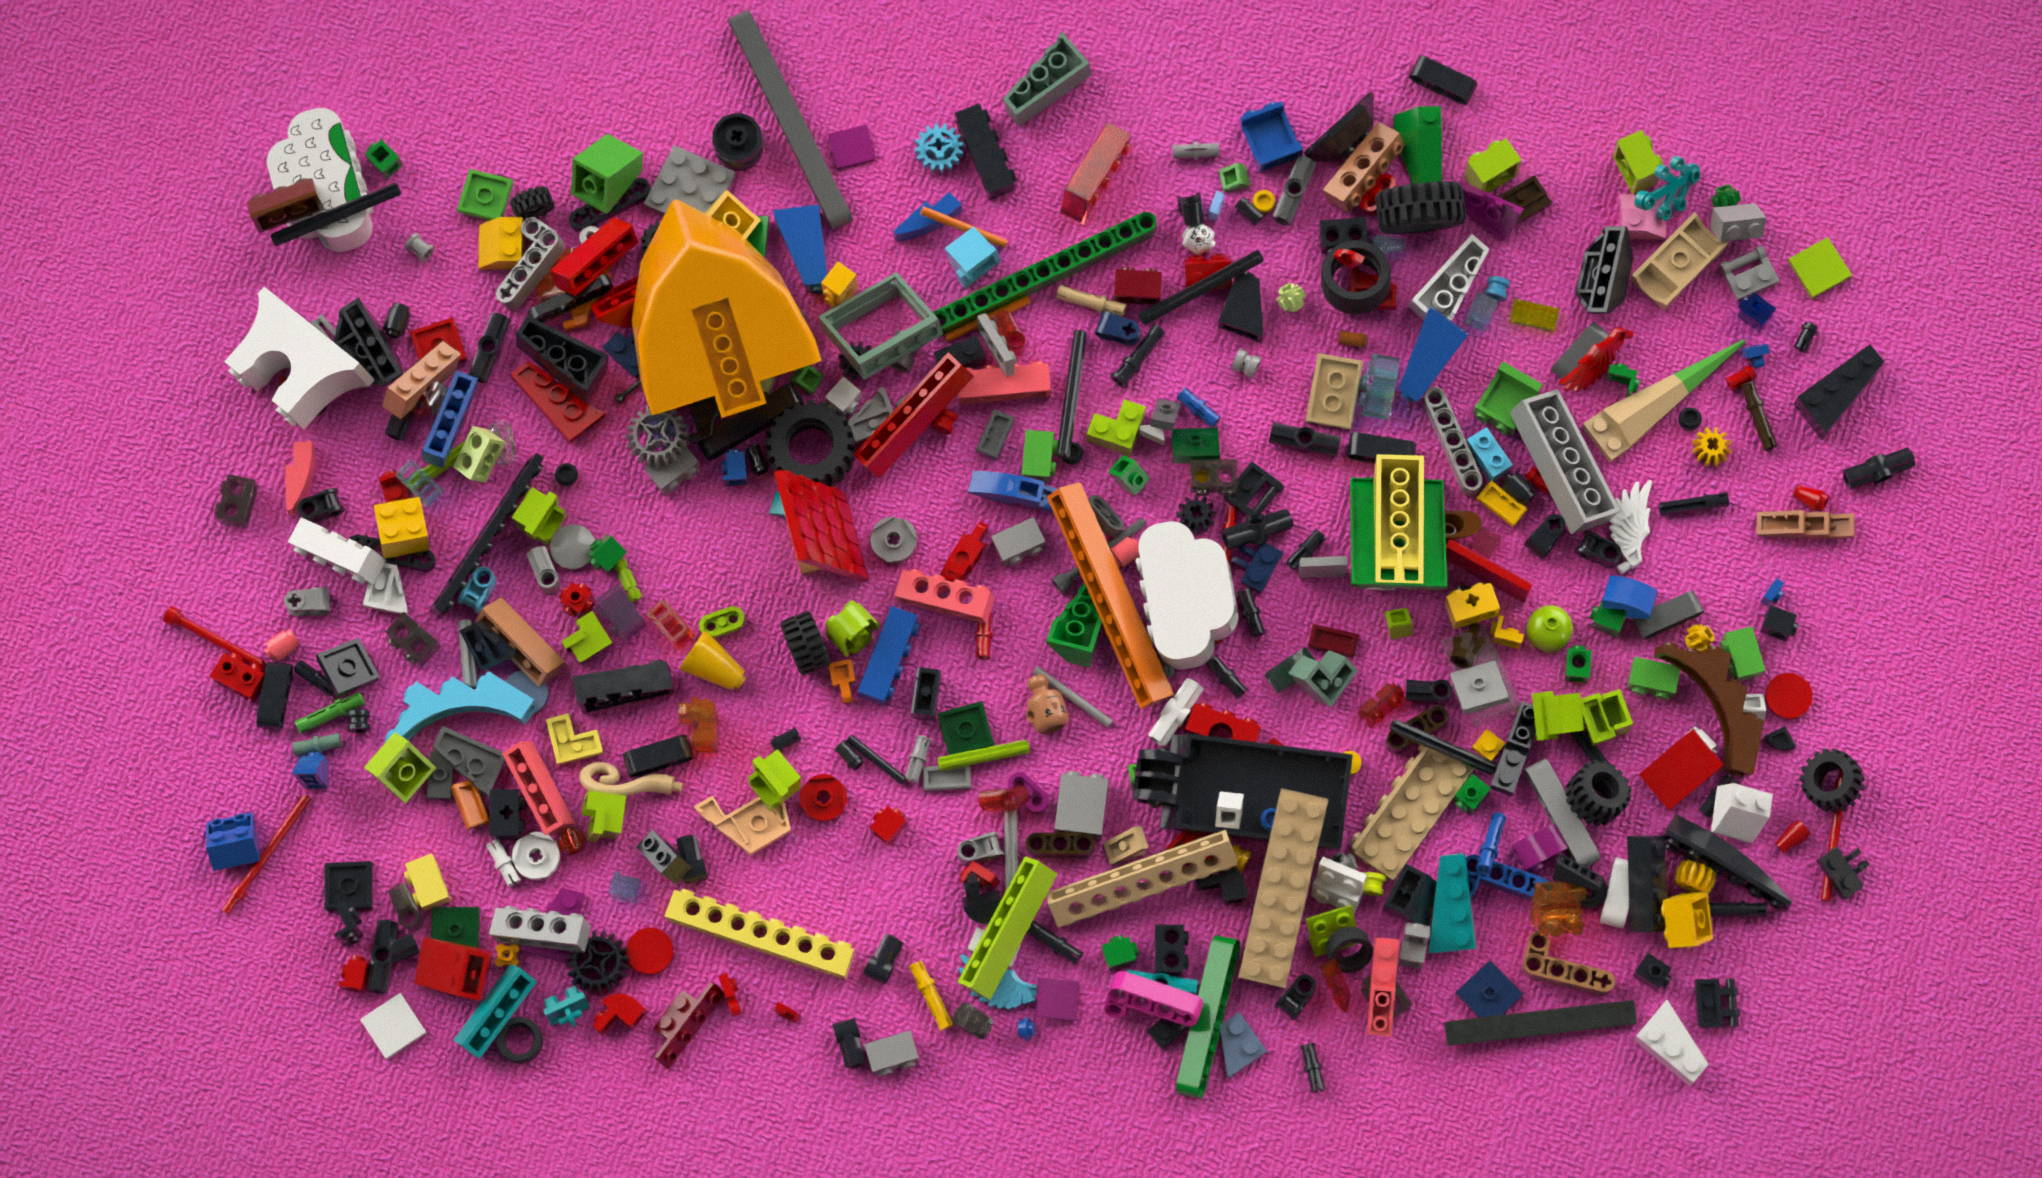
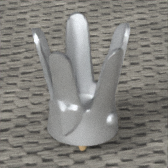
(436, 396)

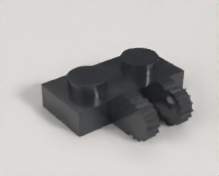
(1840, 872)

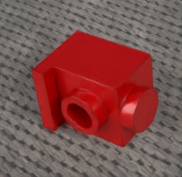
(355, 974)

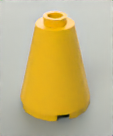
(713, 663)

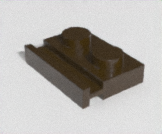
(1529, 196)

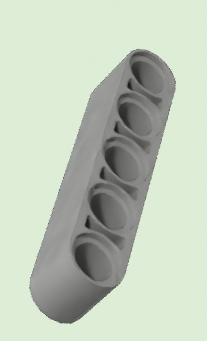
(1451, 452)
(1553, 800)

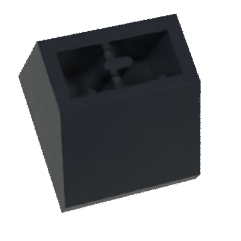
(1412, 897)

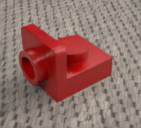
(392, 487)
(983, 875)

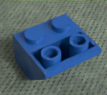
(232, 841)

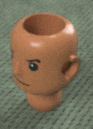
(1046, 707)

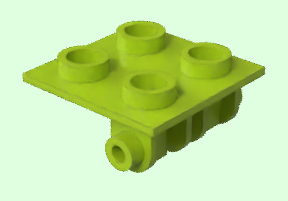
(1325, 924)

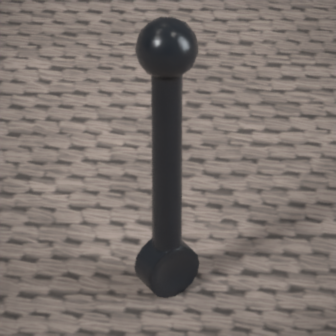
(620, 397)

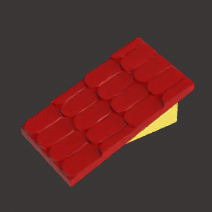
(820, 526)

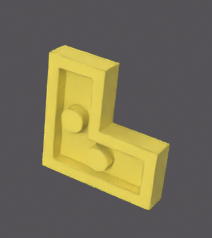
(569, 746)

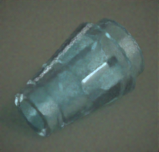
(1388, 244)

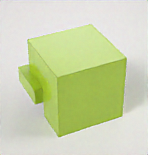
(539, 515)
(587, 640)
(1556, 714)
(1605, 716)
(774, 779)
(605, 814)

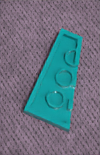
(1452, 912)

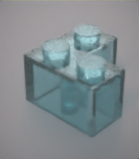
(1380, 384)

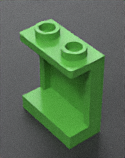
(1502, 395)

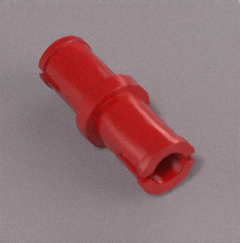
(983, 636)

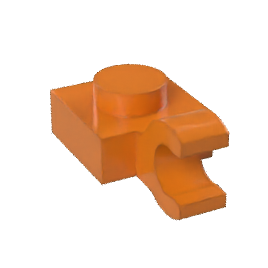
(842, 676)

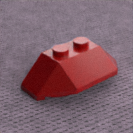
(617, 305)

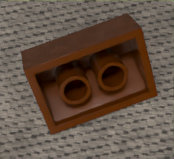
(285, 204)

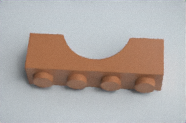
(406, 390)

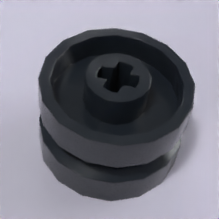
(737, 141)

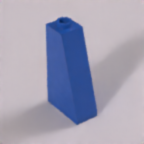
(804, 241)
(1432, 351)

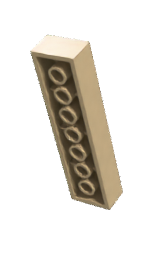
(1283, 888)

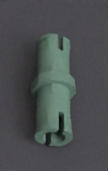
(317, 744)

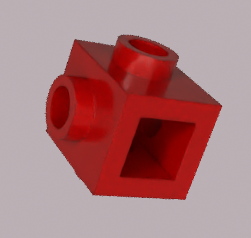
(580, 606)

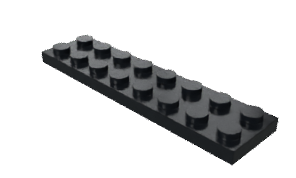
(491, 528)

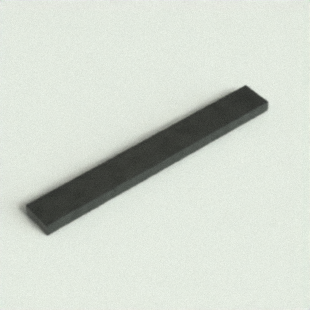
(1540, 1022)

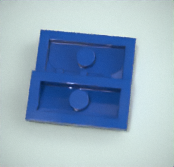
(1631, 596)

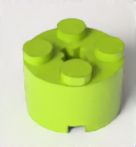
(851, 628)

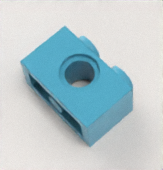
(1489, 455)

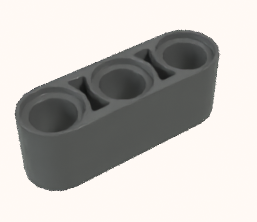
(1568, 361)
(1670, 614)

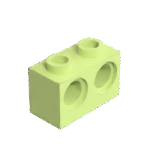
(479, 454)

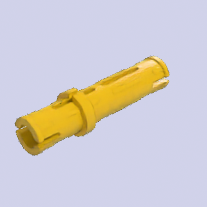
(932, 998)

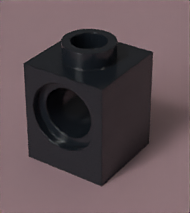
(1779, 623)

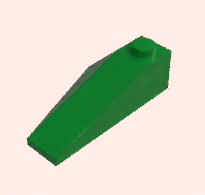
(1422, 138)
(1076, 630)

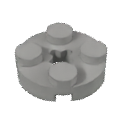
(897, 527)

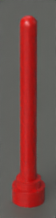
(175, 617)

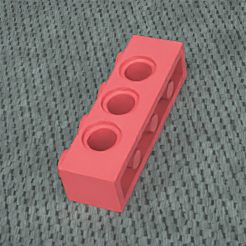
(977, 610)

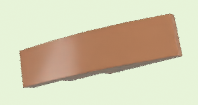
(1805, 525)

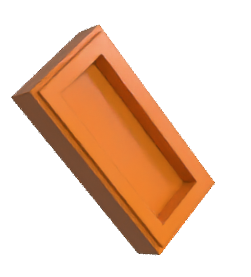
(470, 805)

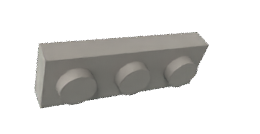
(996, 344)

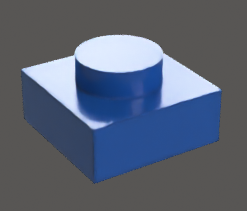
(1774, 593)

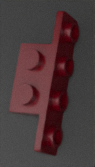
(683, 1021)

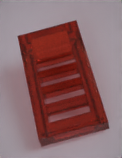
(681, 634)

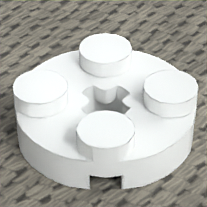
(542, 868)

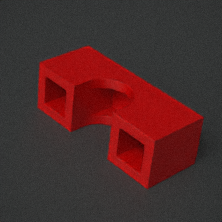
(1205, 719)

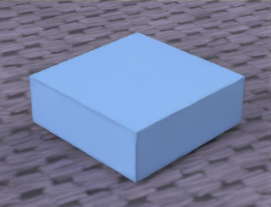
(1216, 206)

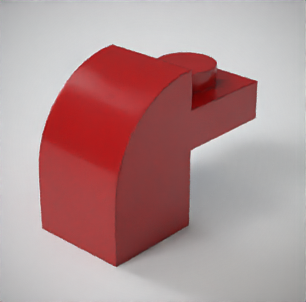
(621, 1007)

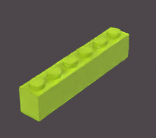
(1007, 928)

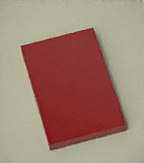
(1681, 769)

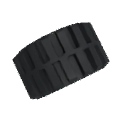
(805, 643)
(1820, 767)
(1588, 803)

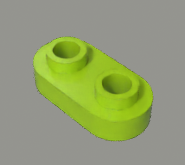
(721, 621)

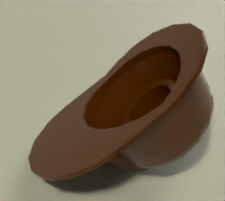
(1461, 524)

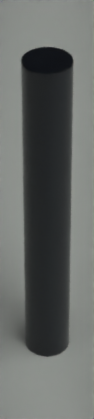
(876, 759)

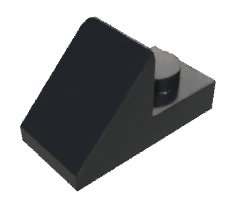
(1165, 1032)

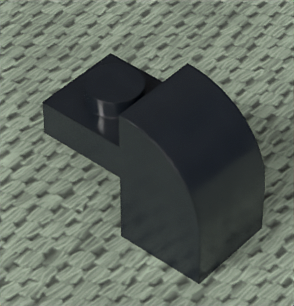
(1230, 884)
(979, 906)

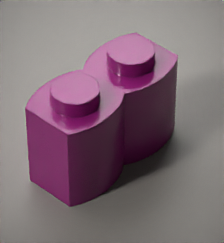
(1540, 848)

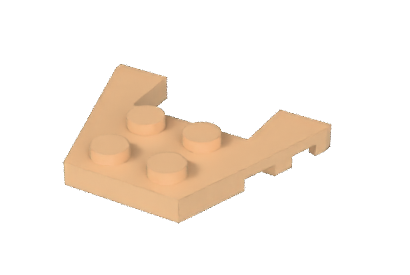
(749, 826)

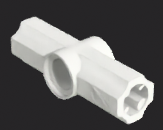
(1176, 712)

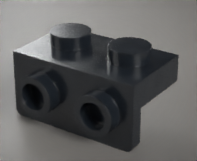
(352, 931)

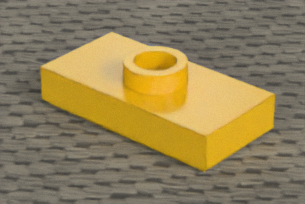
(1501, 504)

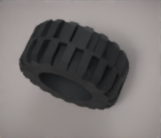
(1420, 207)
(811, 417)

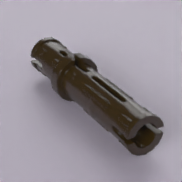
(1758, 415)

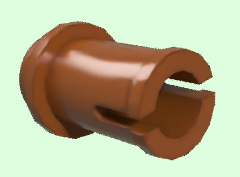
(1353, 339)

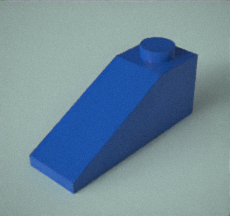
(312, 771)

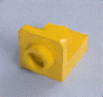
(1508, 637)

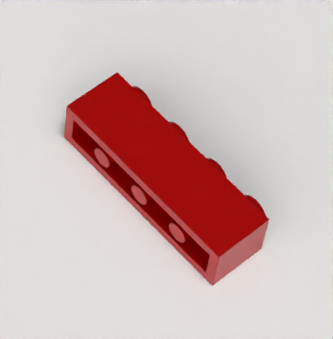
(594, 256)

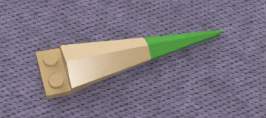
(1628, 420)

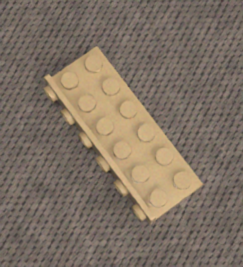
(1409, 811)

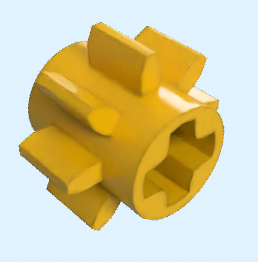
(1699, 637)

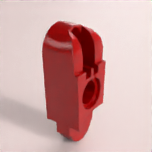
(965, 554)

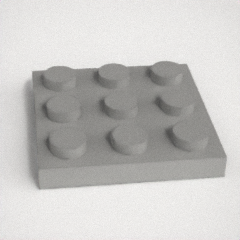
(689, 180)

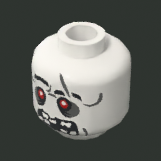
(1198, 239)

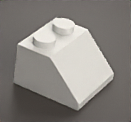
(1740, 812)

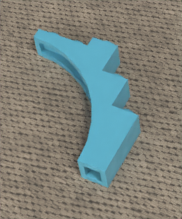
(456, 697)

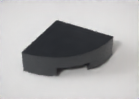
(1780, 740)

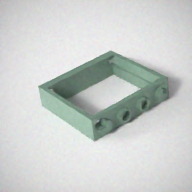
(892, 349)

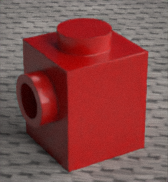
(888, 824)

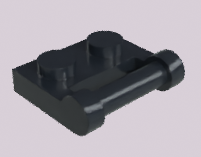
(1249, 485)

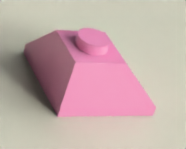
(1641, 223)

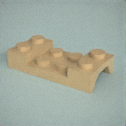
(1677, 262)

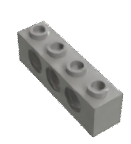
(572, 939)

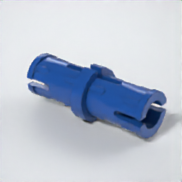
(1198, 407)

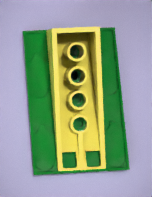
(1398, 527)

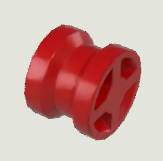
(944, 422)

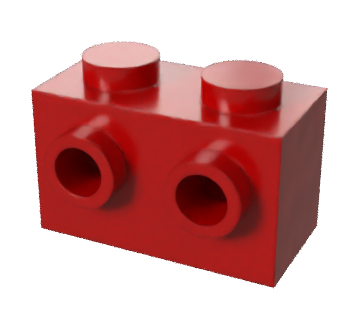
(238, 676)

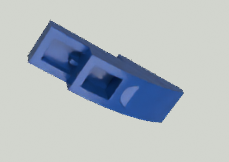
(1011, 489)

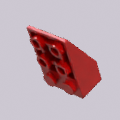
(453, 968)

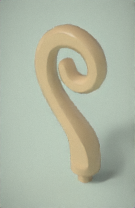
(651, 783)

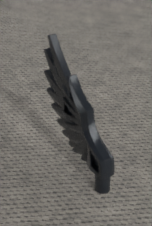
(705, 416)

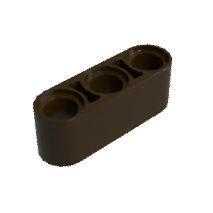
(1423, 720)
(1049, 839)

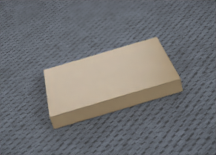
(1334, 391)

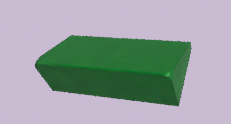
(759, 236)

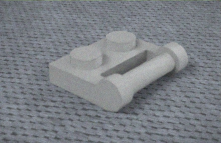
(1752, 280)

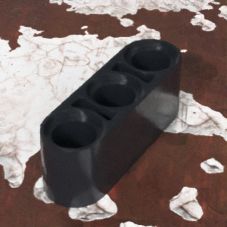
(1443, 80)
(1366, 446)
(274, 695)
(658, 756)

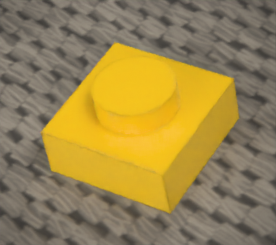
(1488, 745)

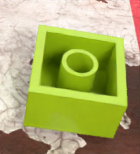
(1637, 161)
(1493, 166)
(400, 767)

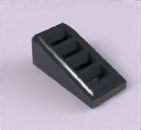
(1571, 872)

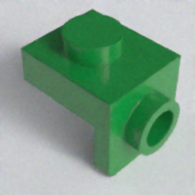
(1622, 374)

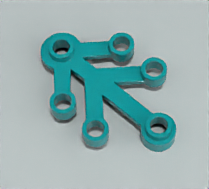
(1688, 176)

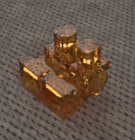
(705, 721)
(1557, 908)

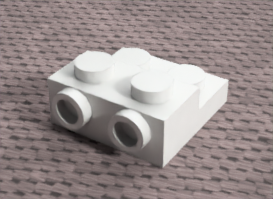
(1338, 884)

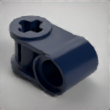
(1113, 328)

